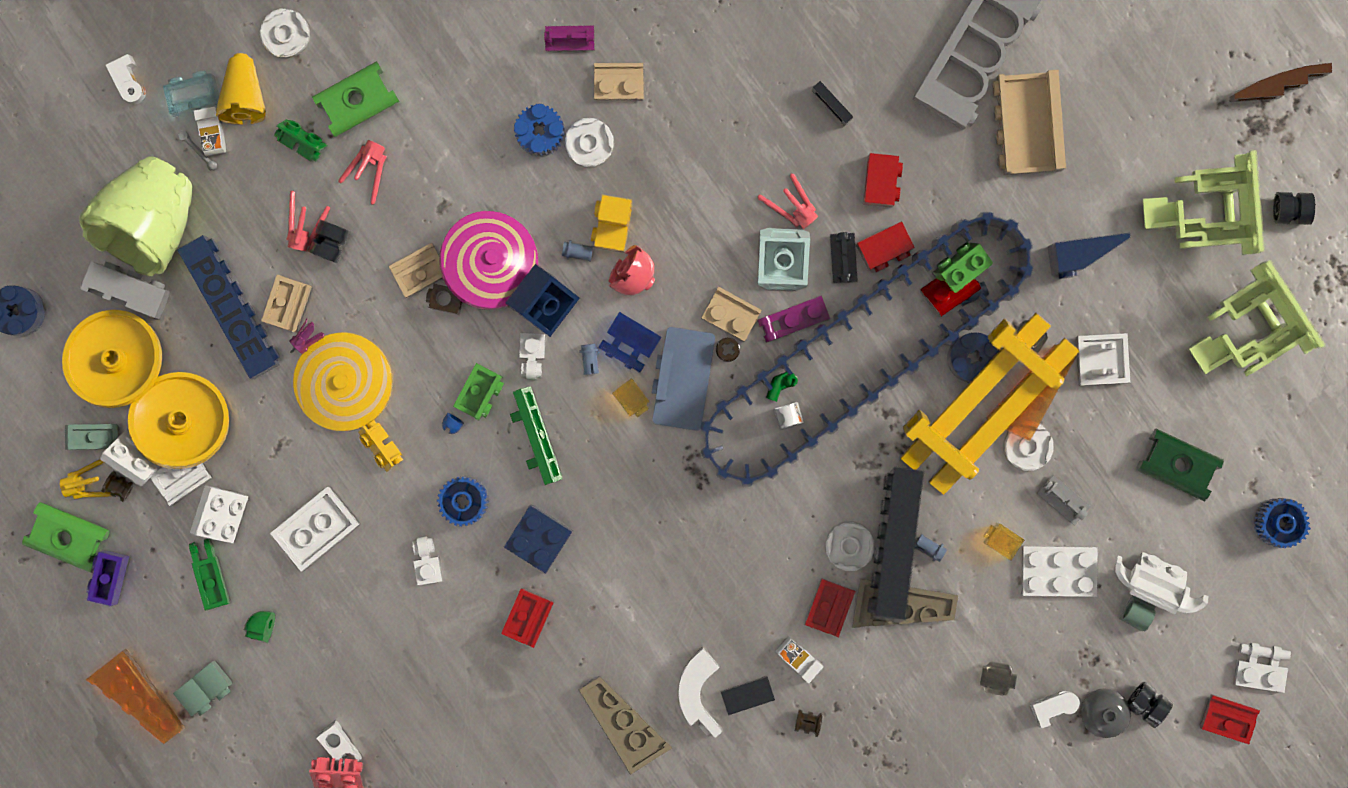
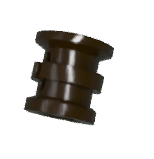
(719, 350)
(117, 486)
(810, 718)

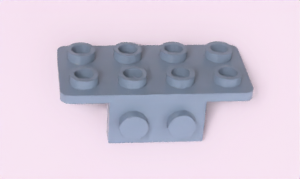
(683, 378)

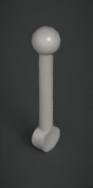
(184, 136)

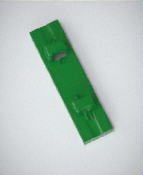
(537, 435)

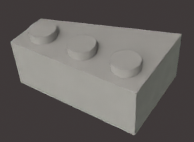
(126, 289)

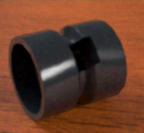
(1297, 208)
(328, 241)
(1151, 706)

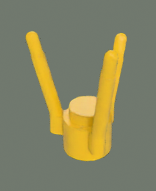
(75, 485)

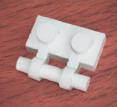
(1259, 675)

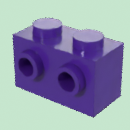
(107, 578)

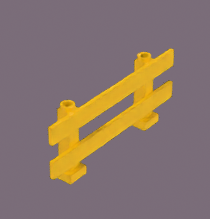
(1016, 347)

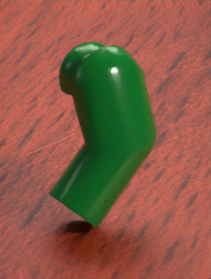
(779, 383)

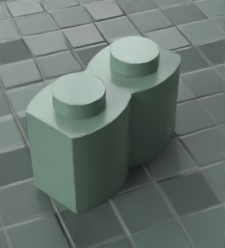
(203, 689)

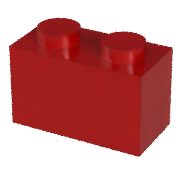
(882, 180)
(885, 246)

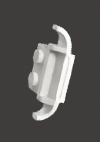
(1159, 584)

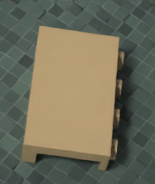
(1029, 123)

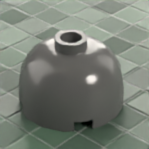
(1105, 713)

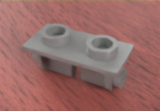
(1064, 500)

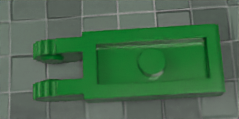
(209, 576)

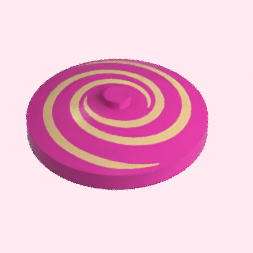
(486, 258)

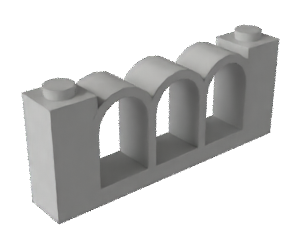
(946, 102)

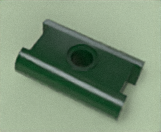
(1198, 464)

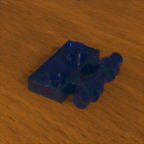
(635, 336)

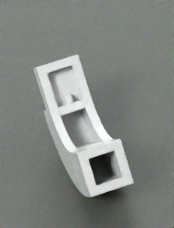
(692, 678)

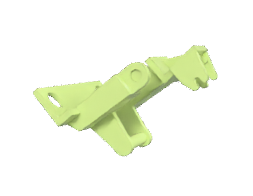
(1240, 179)
(1283, 337)

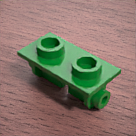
(310, 144)

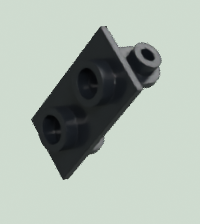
(843, 257)

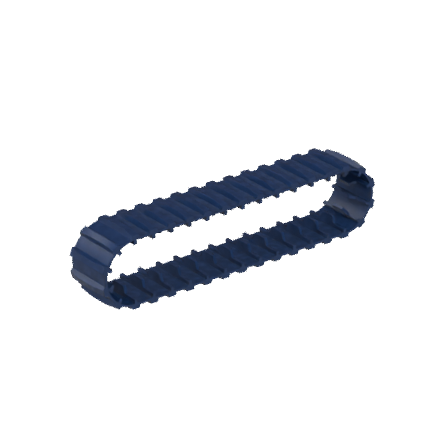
(1024, 271)

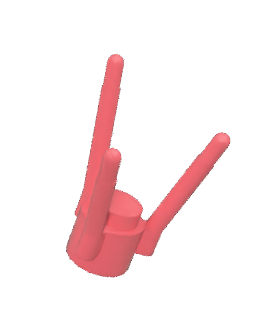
(369, 154)
(803, 214)
(299, 238)

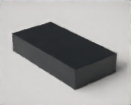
(832, 103)
(747, 695)

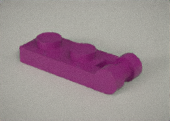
(794, 318)

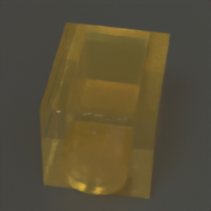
(631, 398)
(1003, 540)

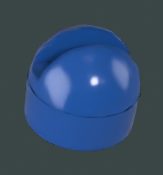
(452, 422)

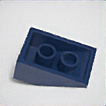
(1075, 255)

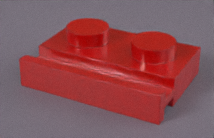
(943, 298)
(830, 607)
(527, 618)
(1230, 719)

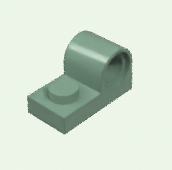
(90, 436)
(1138, 613)

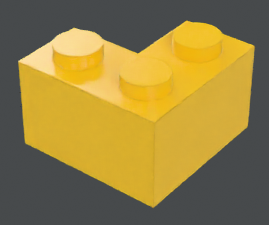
(613, 223)

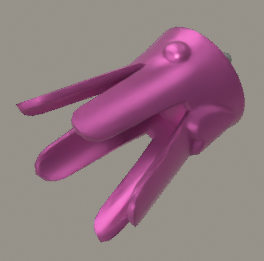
(299, 341)

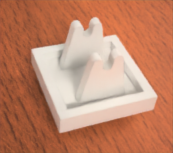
(1103, 359)
(126, 459)
(219, 514)

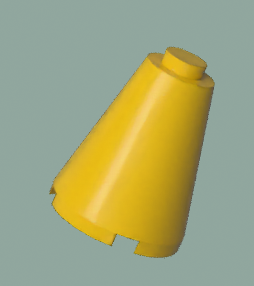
(240, 93)

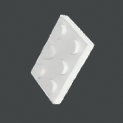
(314, 528)
(1059, 571)

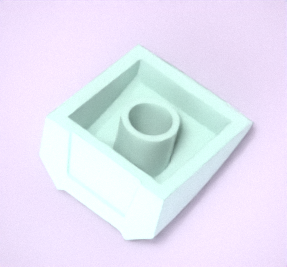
(783, 259)

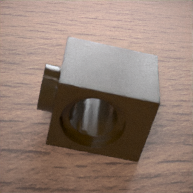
(432, 298)

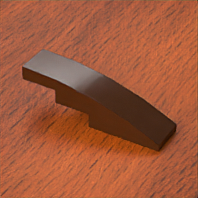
(1274, 86)

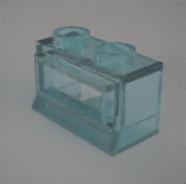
(191, 93)

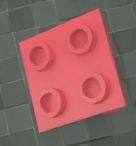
(324, 778)

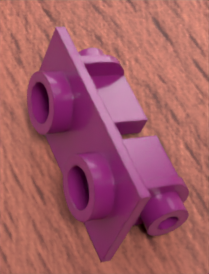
(569, 38)

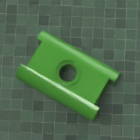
(337, 99)
(48, 531)

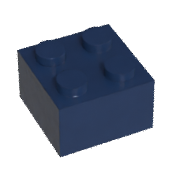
(542, 300)
(538, 539)

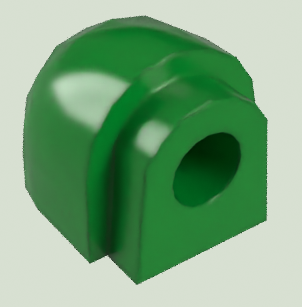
(260, 626)

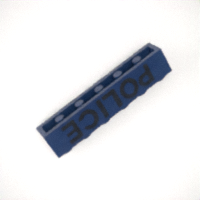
(228, 306)

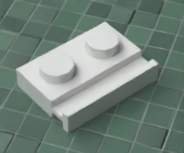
(178, 483)

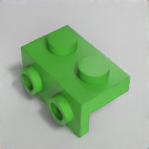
(963, 266)
(478, 392)

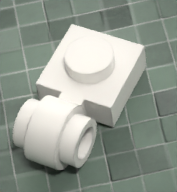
(532, 347)
(427, 568)

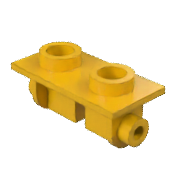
(373, 439)

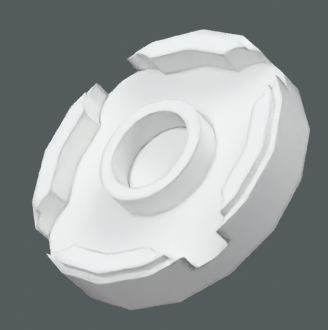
(284, 33)
(589, 142)
(1030, 454)
(850, 546)

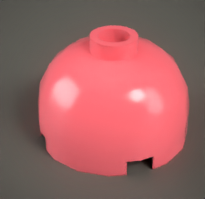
(633, 273)

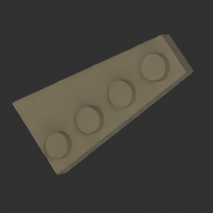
(921, 607)
(626, 730)

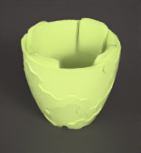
(140, 215)

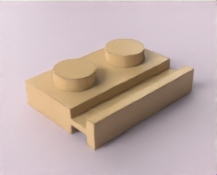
(618, 81)
(417, 270)
(286, 303)
(731, 314)

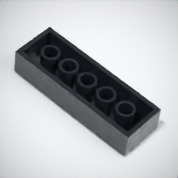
(897, 545)

